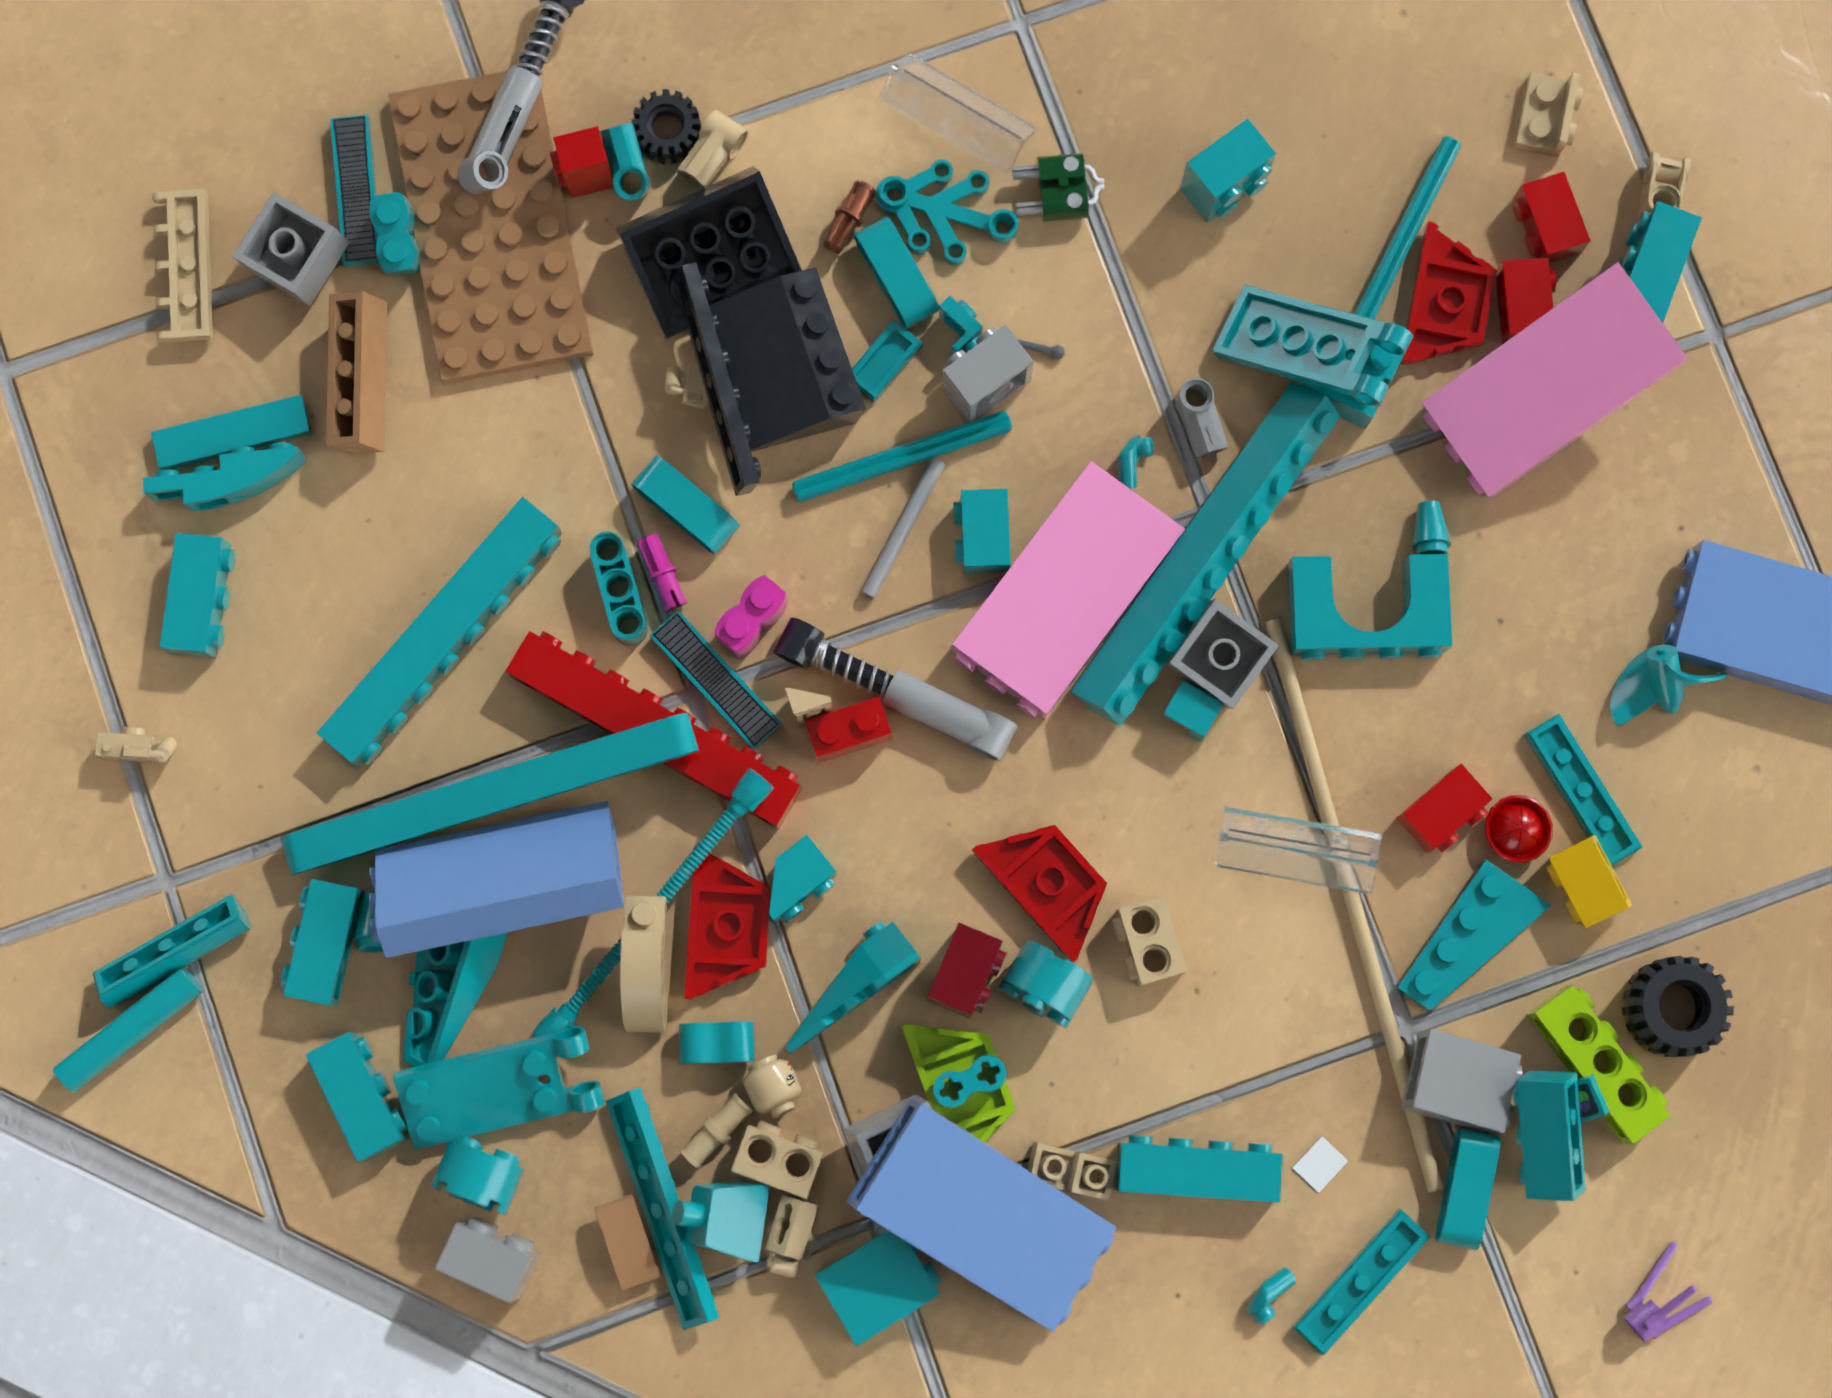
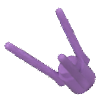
(1650, 1320)

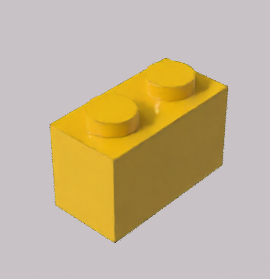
(1589, 882)

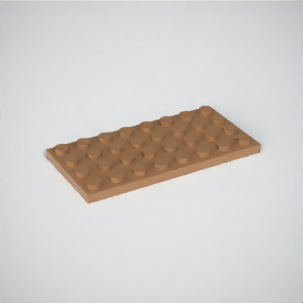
(494, 261)

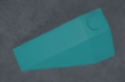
(869, 970)
(445, 992)

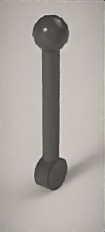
(1057, 352)

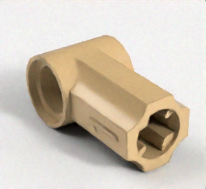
(718, 141)

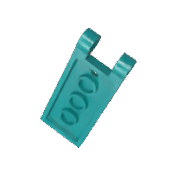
(1308, 342)
(494, 1088)

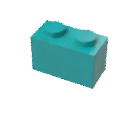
(984, 531)

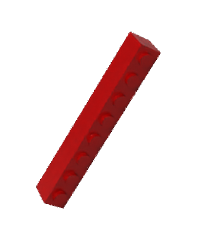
(616, 708)

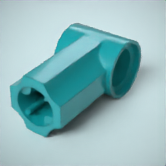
(625, 157)

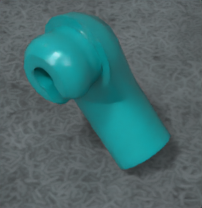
(1130, 456)

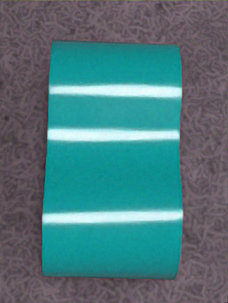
(716, 1042)
(969, 1081)

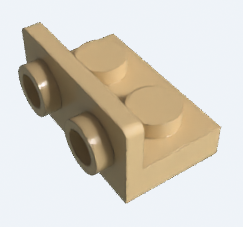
(1547, 114)

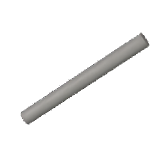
(903, 528)

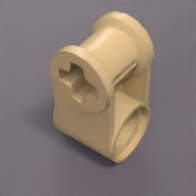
(1663, 181)

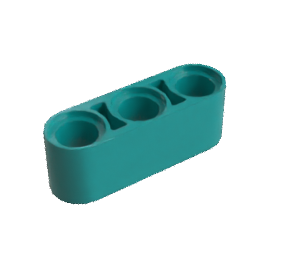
(896, 272)
(685, 504)
(610, 572)
(1468, 1189)

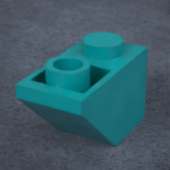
(797, 876)

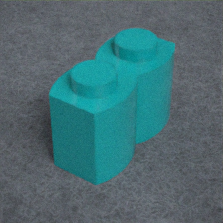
(395, 245)

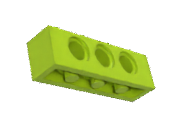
(1553, 1022)

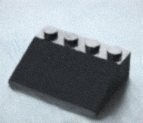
(722, 228)
(787, 360)

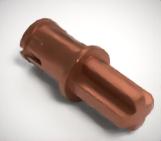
(849, 216)

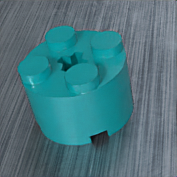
(1046, 983)
(477, 1175)

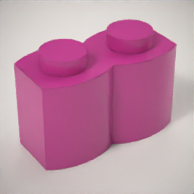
(758, 609)

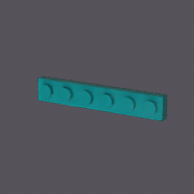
(657, 1197)

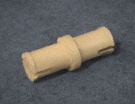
(716, 1130)

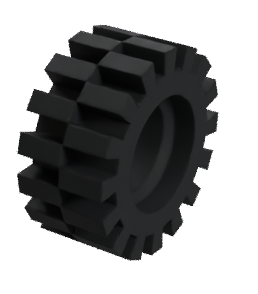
(666, 105)

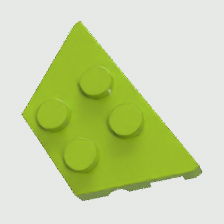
(954, 1050)

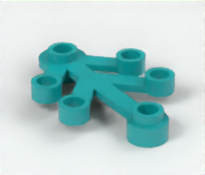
(941, 207)

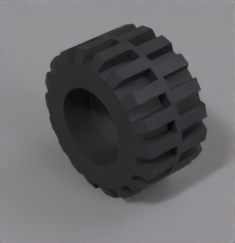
(1709, 1000)

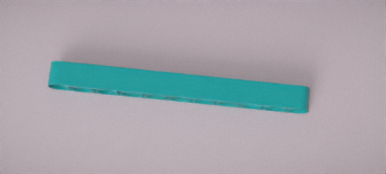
(489, 793)

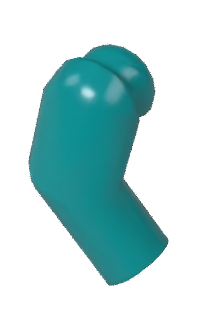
(1267, 1292)

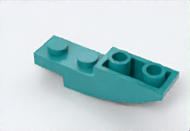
(240, 477)

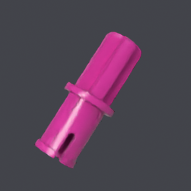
(661, 572)

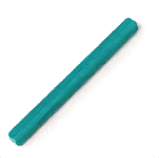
(1408, 227)
(901, 456)

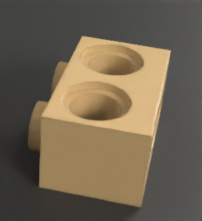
(1160, 939)
(775, 1170)

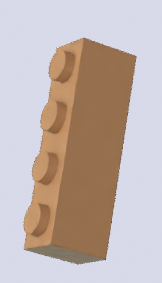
(356, 373)

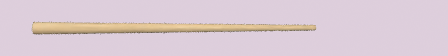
(1354, 905)

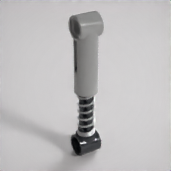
(514, 102)
(977, 728)

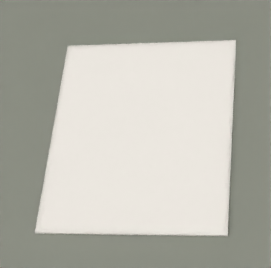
(1320, 1164)

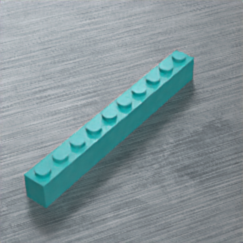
(1206, 553)

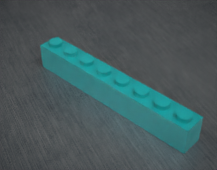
(440, 633)

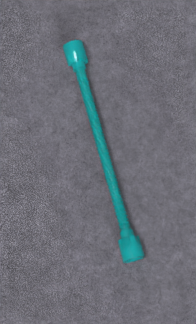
(747, 795)

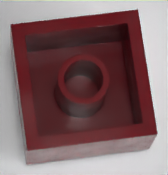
(965, 971)

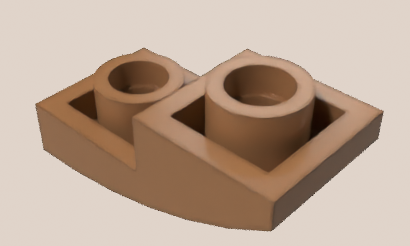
(626, 1242)

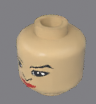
(772, 1086)

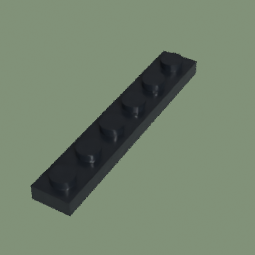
(714, 366)

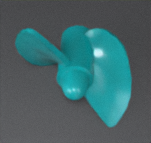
(1652, 679)

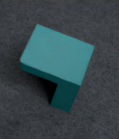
(1193, 710)

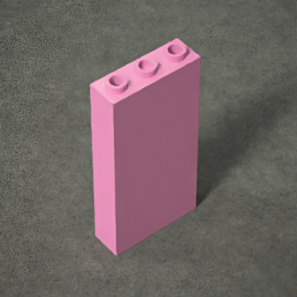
(1553, 381)
(1066, 591)

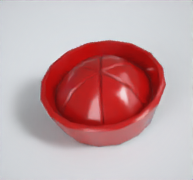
(1518, 828)

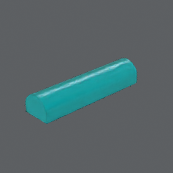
(170, 951)
(128, 1029)

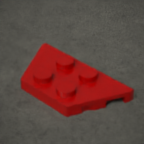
(1448, 298)
(1048, 882)
(725, 926)

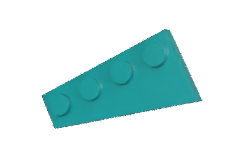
(1475, 928)

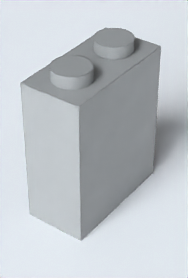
(1462, 1082)

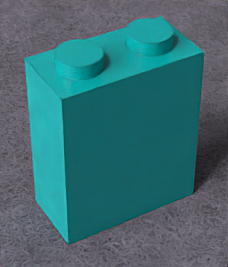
(878, 1285)

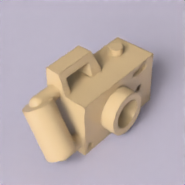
(692, 390)
(134, 746)
(790, 1235)

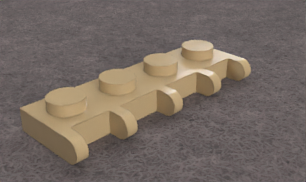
(187, 265)

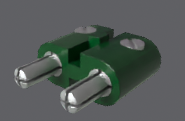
(1060, 186)

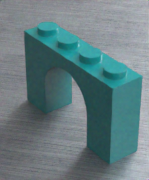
(1321, 631)

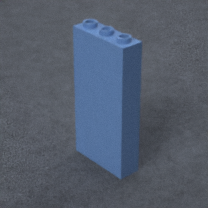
(1754, 620)
(495, 879)
(982, 1215)

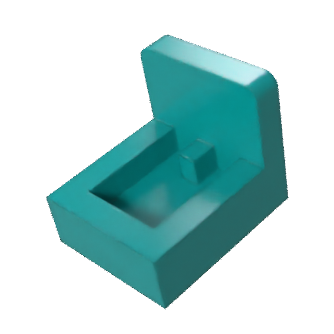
(962, 320)

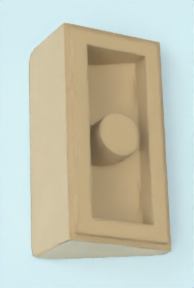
(807, 705)

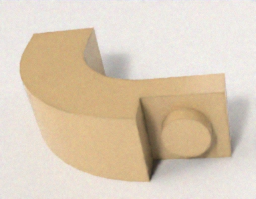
(643, 965)

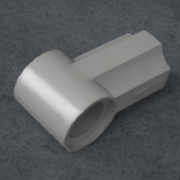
(1201, 422)

